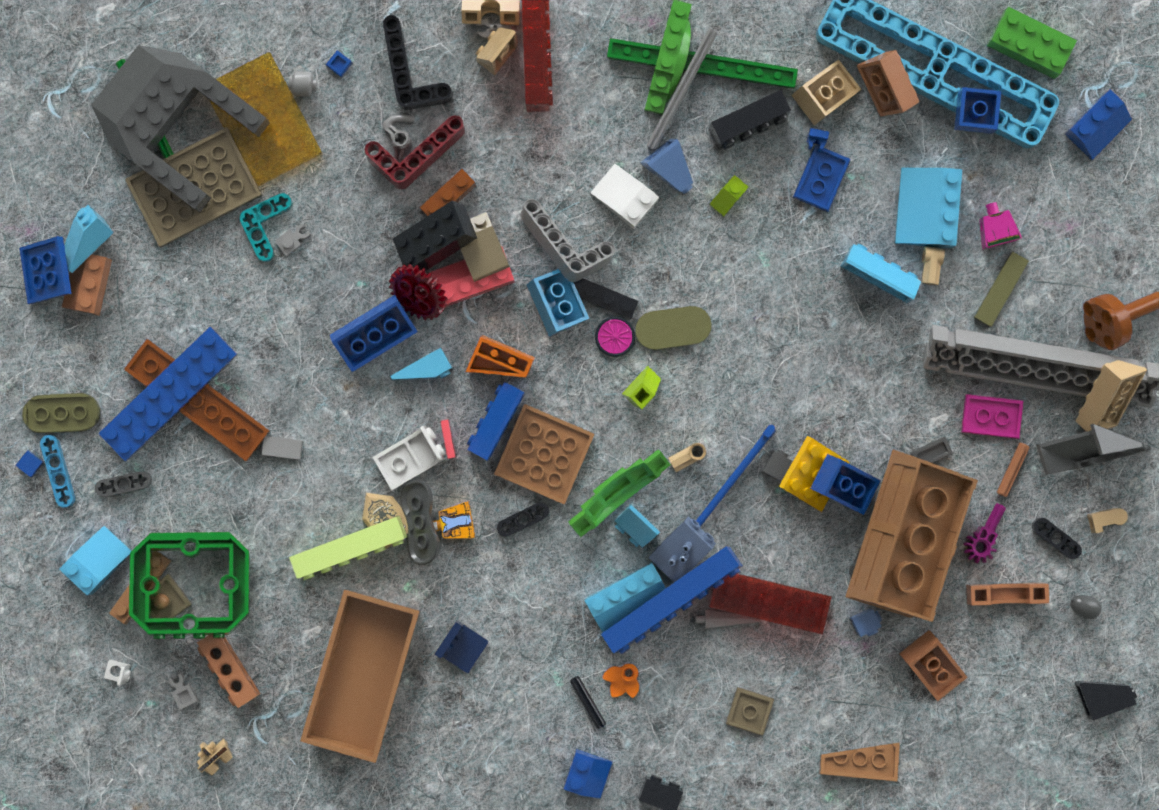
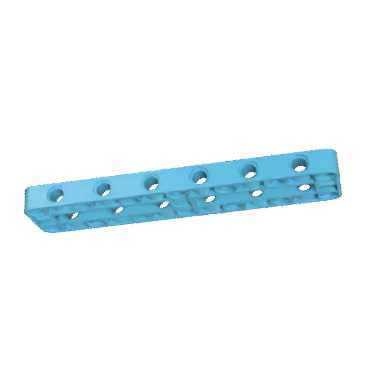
(959, 59)

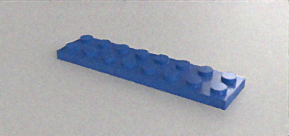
(168, 394)

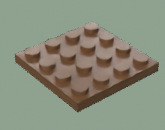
(544, 454)

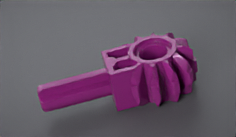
(985, 535)

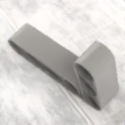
(562, 246)

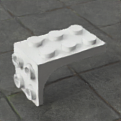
(409, 457)

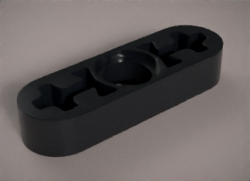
(512, 530)
(1064, 551)

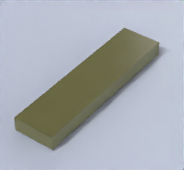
(1001, 289)

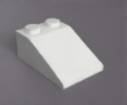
(625, 196)

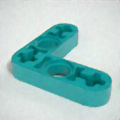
(255, 211)

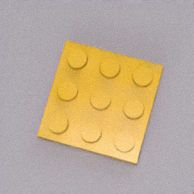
(804, 471)

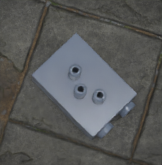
(682, 549)

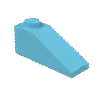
(428, 367)

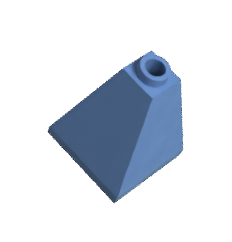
(670, 166)

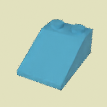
(85, 236)
(636, 526)
(95, 561)

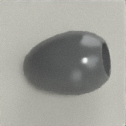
(1086, 606)

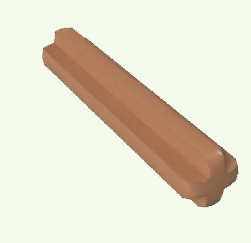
(1013, 469)

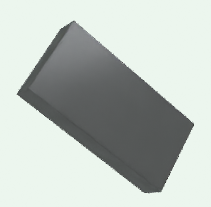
(933, 451)

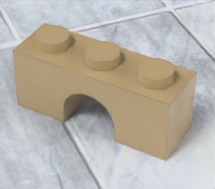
(507, 10)

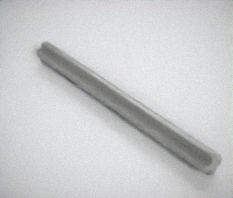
(682, 89)

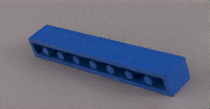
(671, 600)

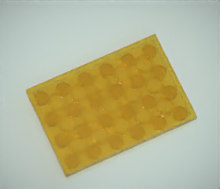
(286, 139)

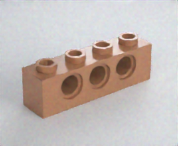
(238, 671)

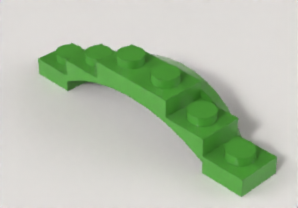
(671, 57)
(617, 490)

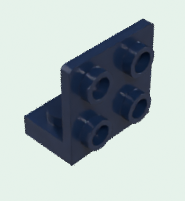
(462, 646)

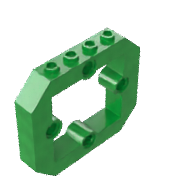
(205, 541)

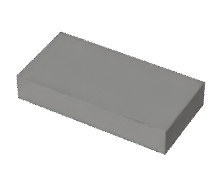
(282, 447)

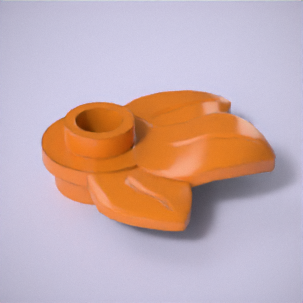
(620, 682)

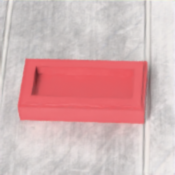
(448, 439)

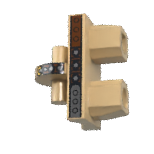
(211, 753)

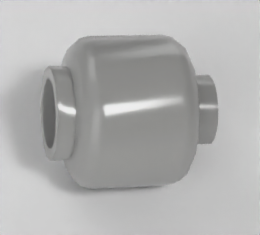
(302, 83)

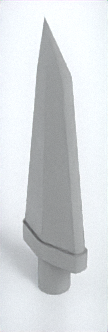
(721, 619)

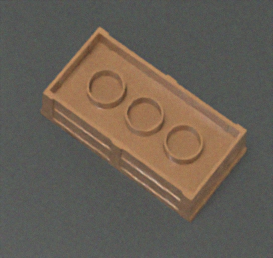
(911, 537)
(360, 676)

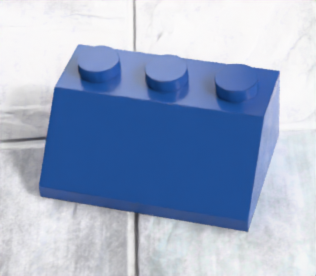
(1099, 124)

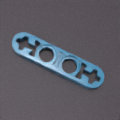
(60, 470)

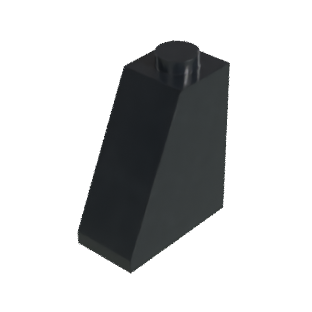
(1104, 698)

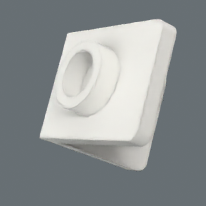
(124, 673)

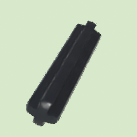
(588, 702)

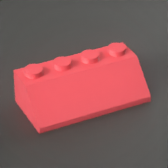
(460, 285)

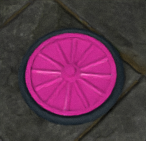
(615, 336)

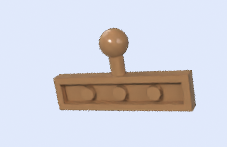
(161, 601)

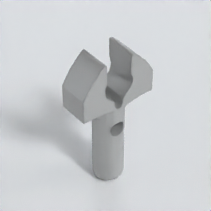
(492, 27)

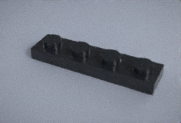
(606, 298)

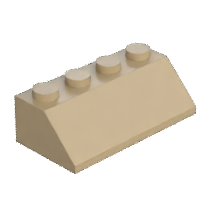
(1110, 395)

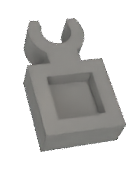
(290, 242)
(184, 694)

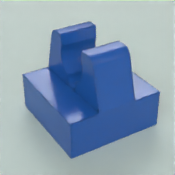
(817, 137)

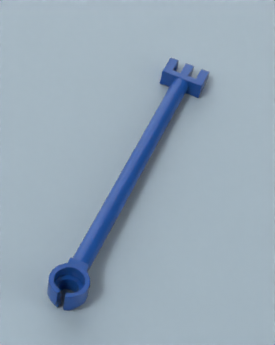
(767, 434)

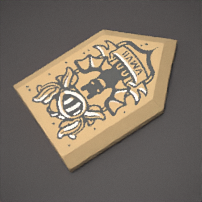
(382, 508)

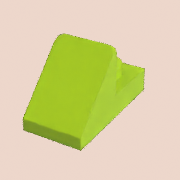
(729, 195)

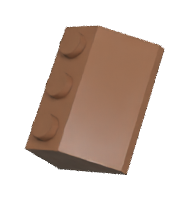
(888, 83)
(88, 285)

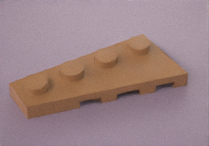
(867, 763)

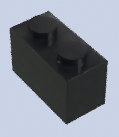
(660, 794)

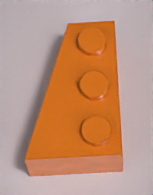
(499, 359)

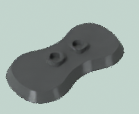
(417, 504)

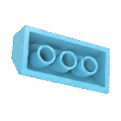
(880, 273)
(624, 596)

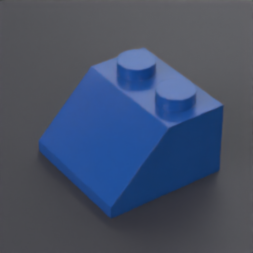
(587, 774)

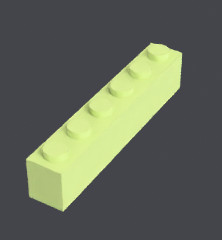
(348, 547)

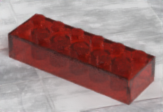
(536, 57)
(772, 602)

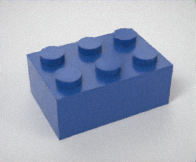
(845, 484)

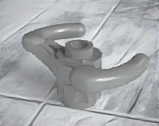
(400, 140)

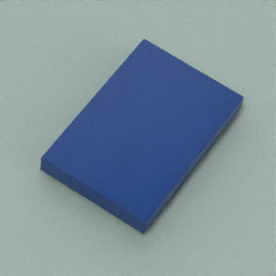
(821, 178)

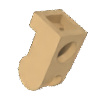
(1106, 517)

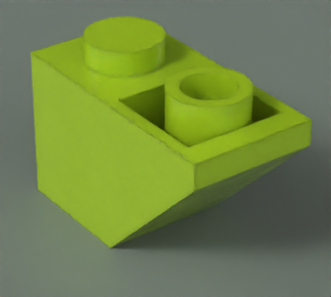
(642, 388)

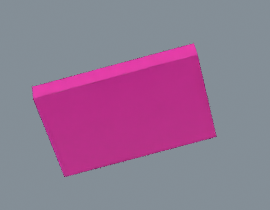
(992, 416)

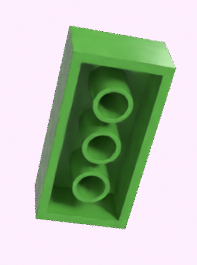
(1031, 42)

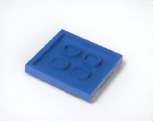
(45, 270)

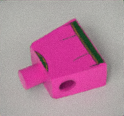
(997, 227)

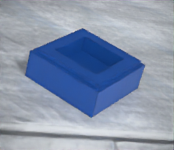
(339, 63)
(29, 463)

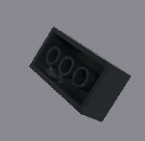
(750, 119)
(435, 236)

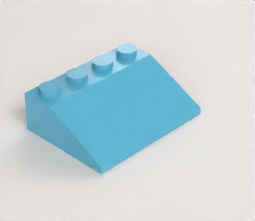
(928, 207)

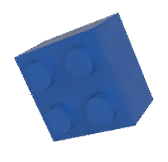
(977, 110)

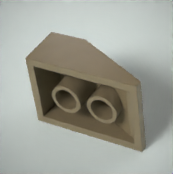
(485, 253)

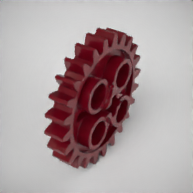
(418, 292)

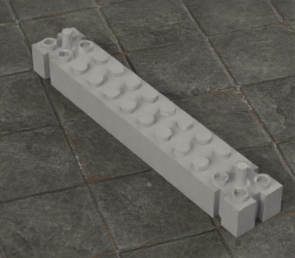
(1027, 363)

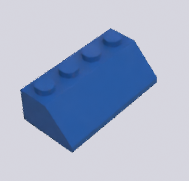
(496, 421)

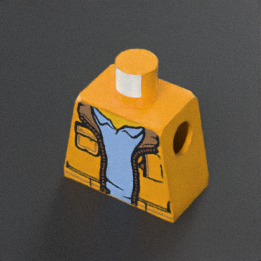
(455, 522)

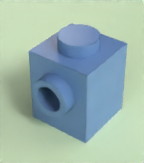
(866, 622)

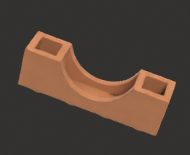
(1007, 593)

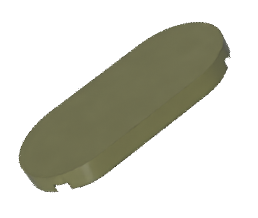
(673, 327)
(61, 413)

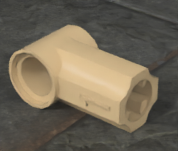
(932, 259)
(685, 457)

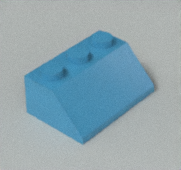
(557, 302)

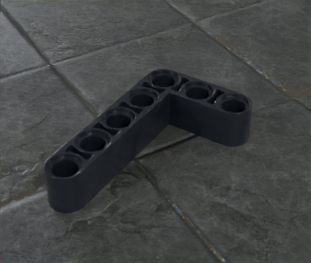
(404, 71)

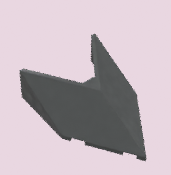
(1086, 449)

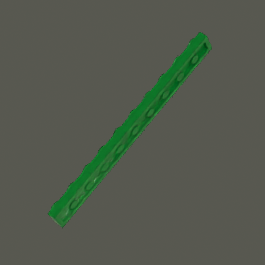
(711, 65)

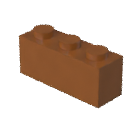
(453, 190)

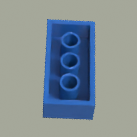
(373, 333)

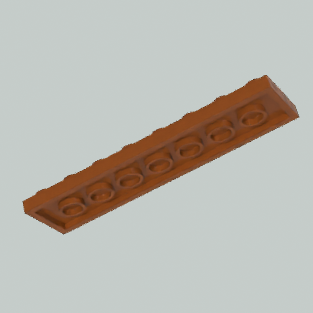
(207, 408)

